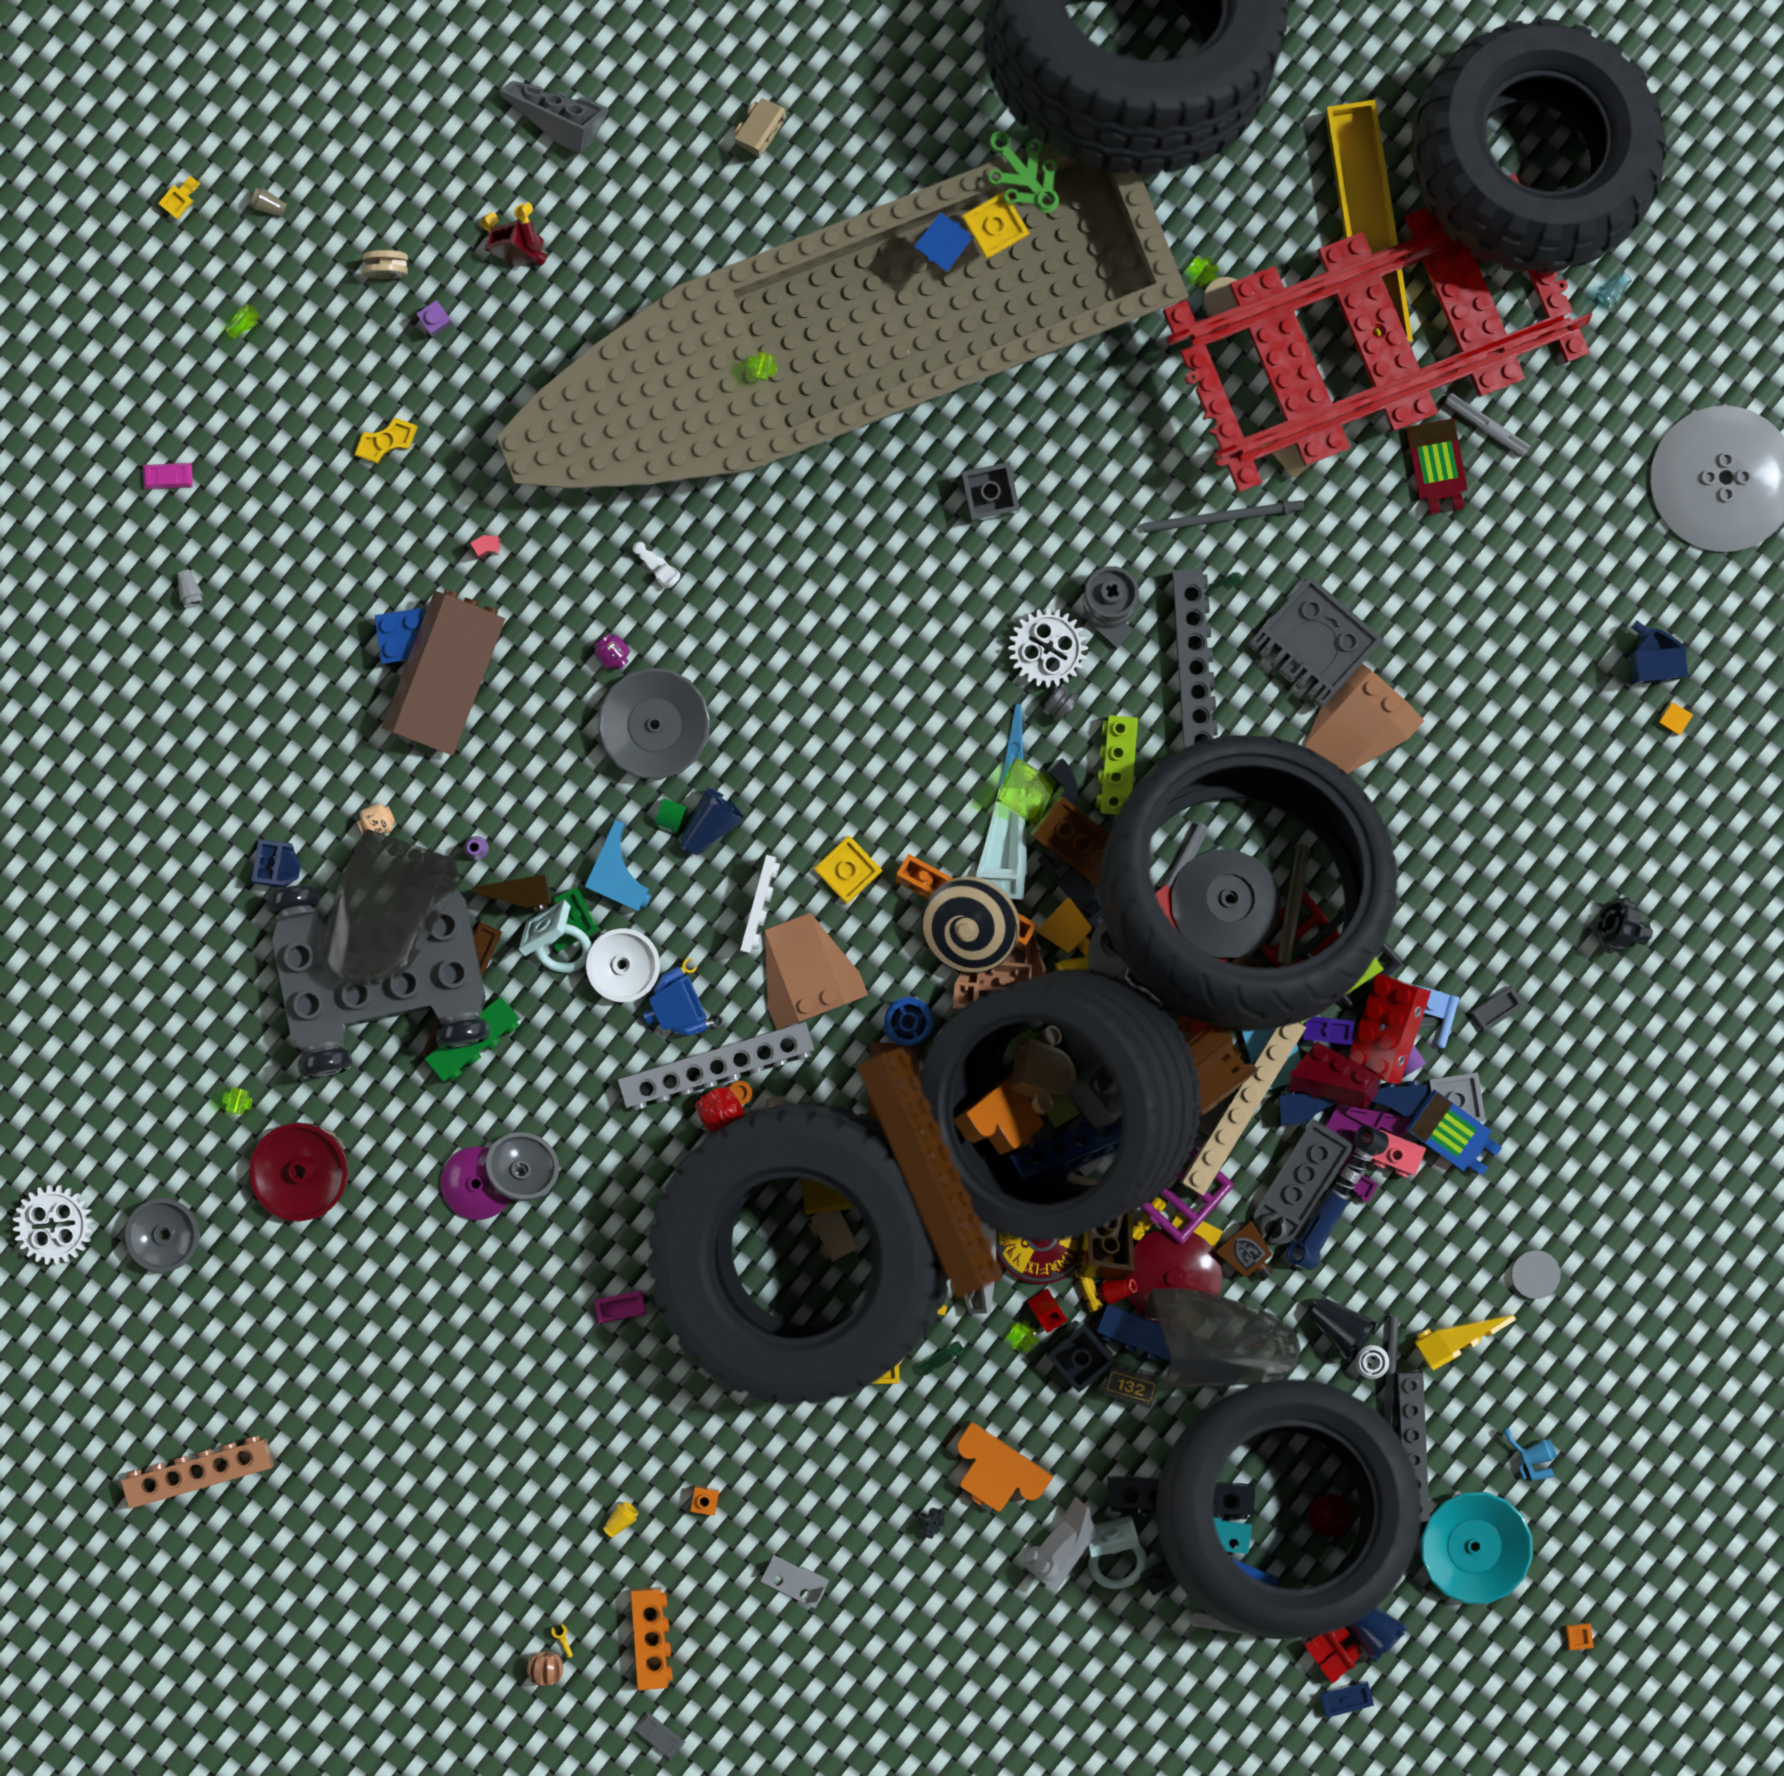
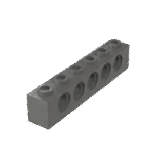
(1413, 1429)

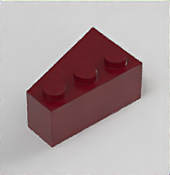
(1334, 1077)

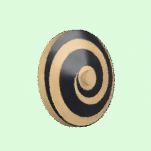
(970, 924)

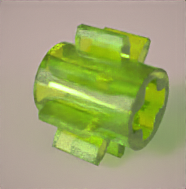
(762, 365)
(237, 1100)

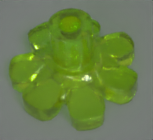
(1199, 275)
(1023, 1330)

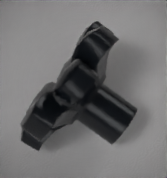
(932, 1522)

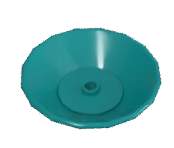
(1482, 1573)

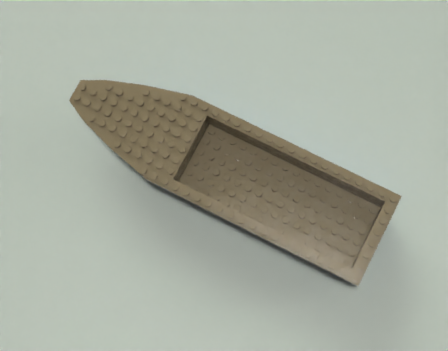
(854, 332)

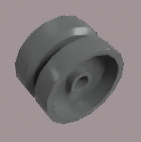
(1115, 583)

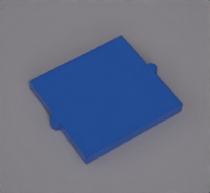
(943, 242)

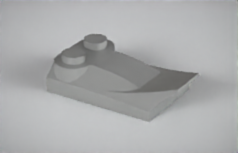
(1063, 1546)

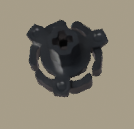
(1621, 926)

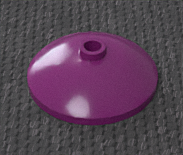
(458, 1188)

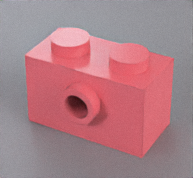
(1400, 1154)

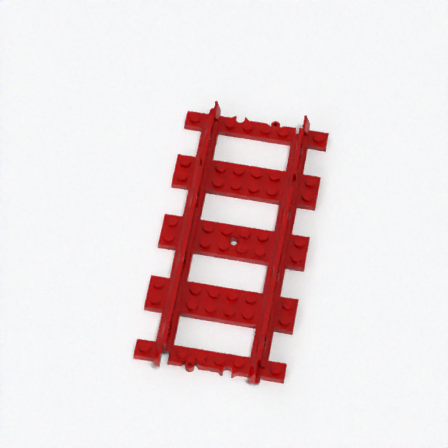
(1397, 381)

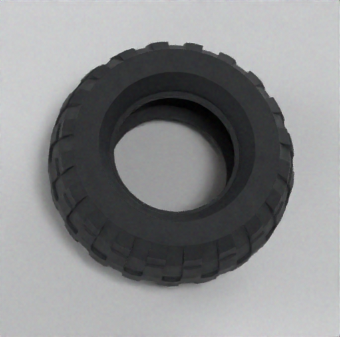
(1586, 84)

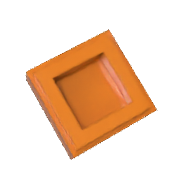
(1579, 1636)

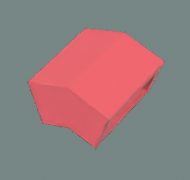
(486, 545)

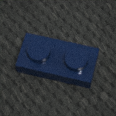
(1347, 1699)

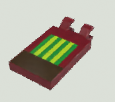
(1437, 463)

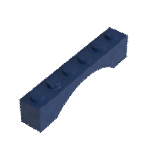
(1301, 1107)

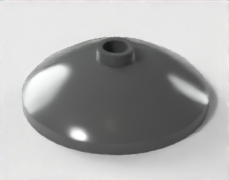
(527, 1155)
(145, 1239)

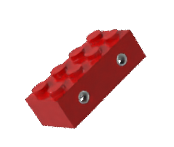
(1389, 1027)

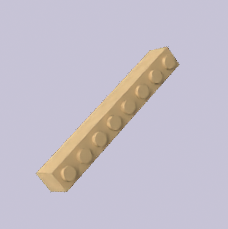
(1241, 1108)

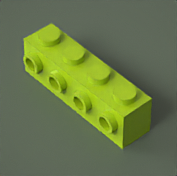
(1118, 763)

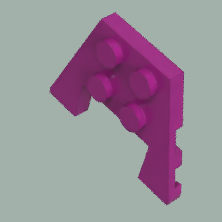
(1347, 1120)

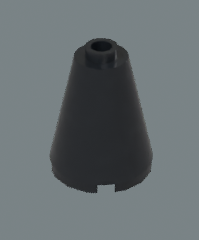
(1341, 1326)

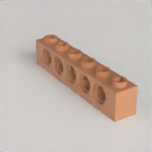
(138, 1495)

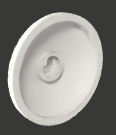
(640, 969)

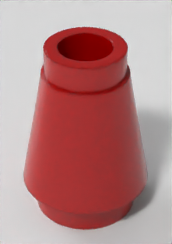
(1116, 1290)

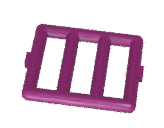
(1194, 1219)

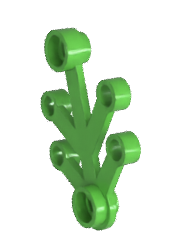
(1025, 175)

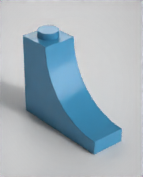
(612, 877)

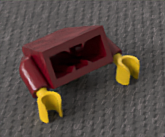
(515, 240)

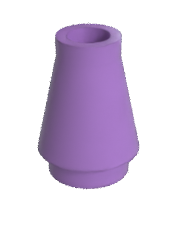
(482, 851)

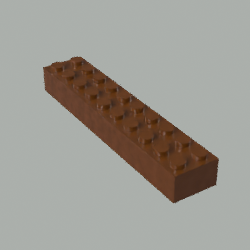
(930, 1172)

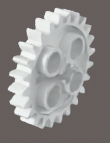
(1036, 667)
(56, 1246)

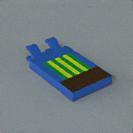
(1452, 1132)

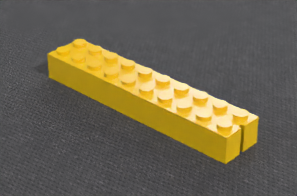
(1365, 188)

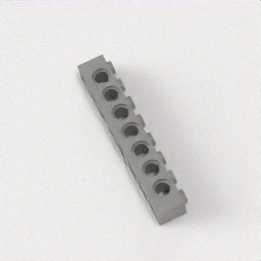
(631, 1085)

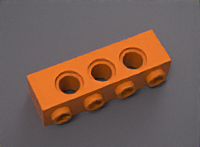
(647, 1677)

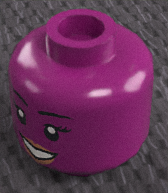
(612, 651)

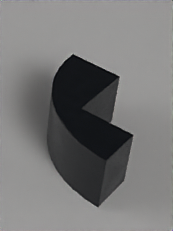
(1065, 777)

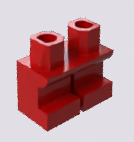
(1331, 1655)

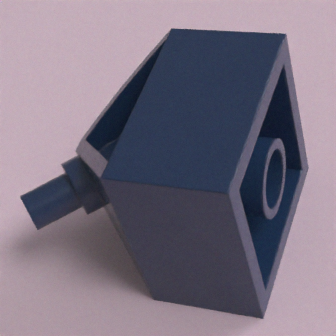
(1657, 657)

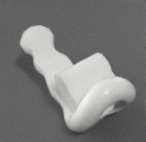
(664, 573)

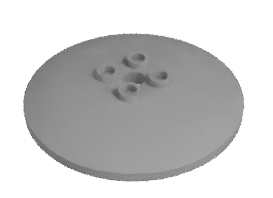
(1688, 483)

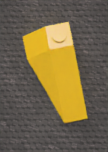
(1444, 1343)

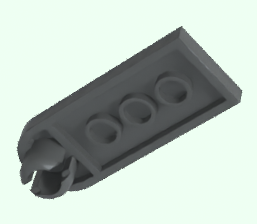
(1301, 1182)

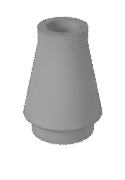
(189, 590)

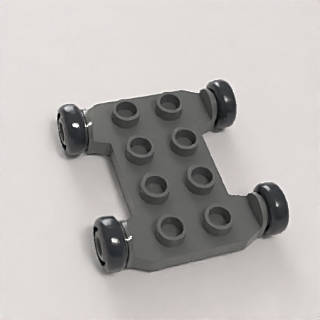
(322, 1004)

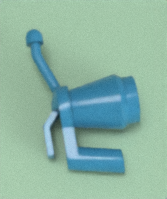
(1538, 1453)

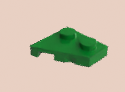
(578, 916)

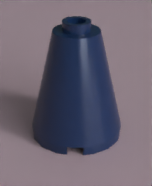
(710, 822)
(1378, 1632)

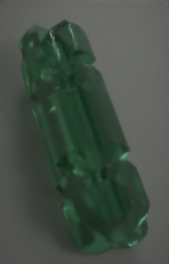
(941, 1358)

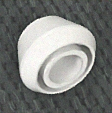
(1378, 1366)

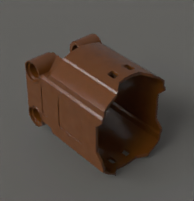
(1216, 1060)

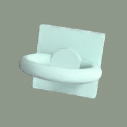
(546, 929)
(1111, 1539)

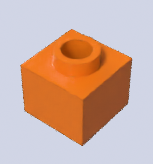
(711, 1493)

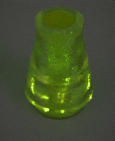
(243, 320)

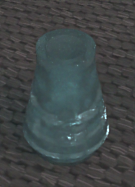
(1611, 292)

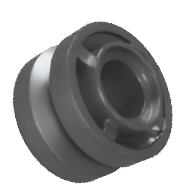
(1060, 703)

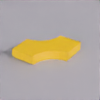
(375, 445)

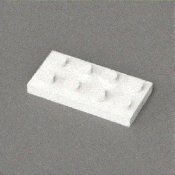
(763, 894)

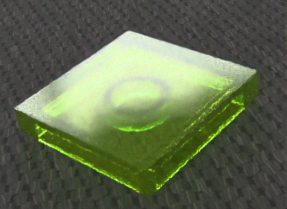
(1026, 791)

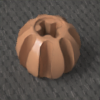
(545, 1668)

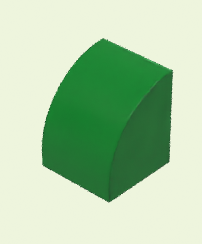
(670, 816)

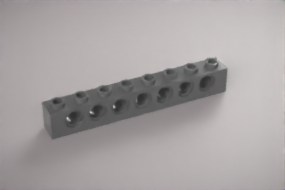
(1198, 581)

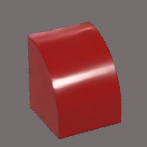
(1047, 1310)

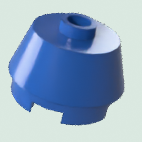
(908, 1021)

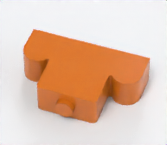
(1001, 1116)
(998, 1469)

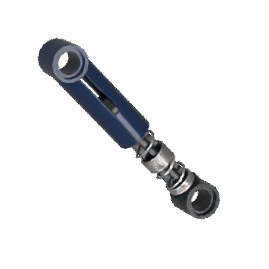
(1306, 1251)

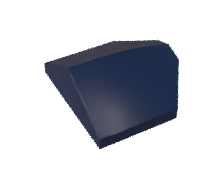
(275, 864)

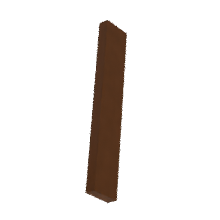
(486, 942)

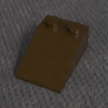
(526, 892)
(1107, 1250)

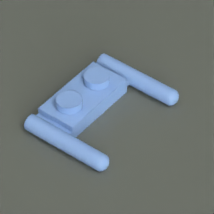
(1442, 1006)

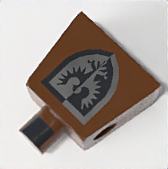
(1247, 1252)

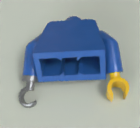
(678, 1005)

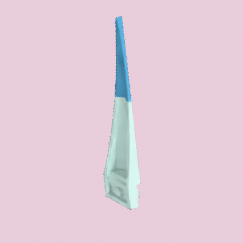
(1005, 846)

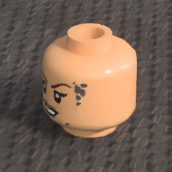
(377, 819)

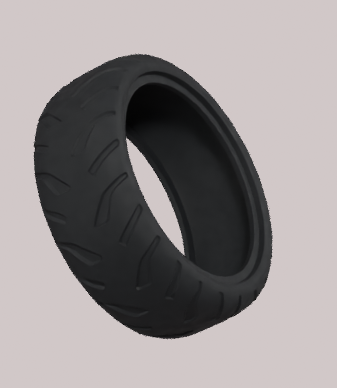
(1303, 787)

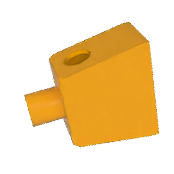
(1067, 928)

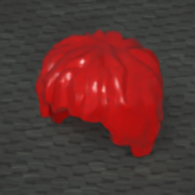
(719, 1109)

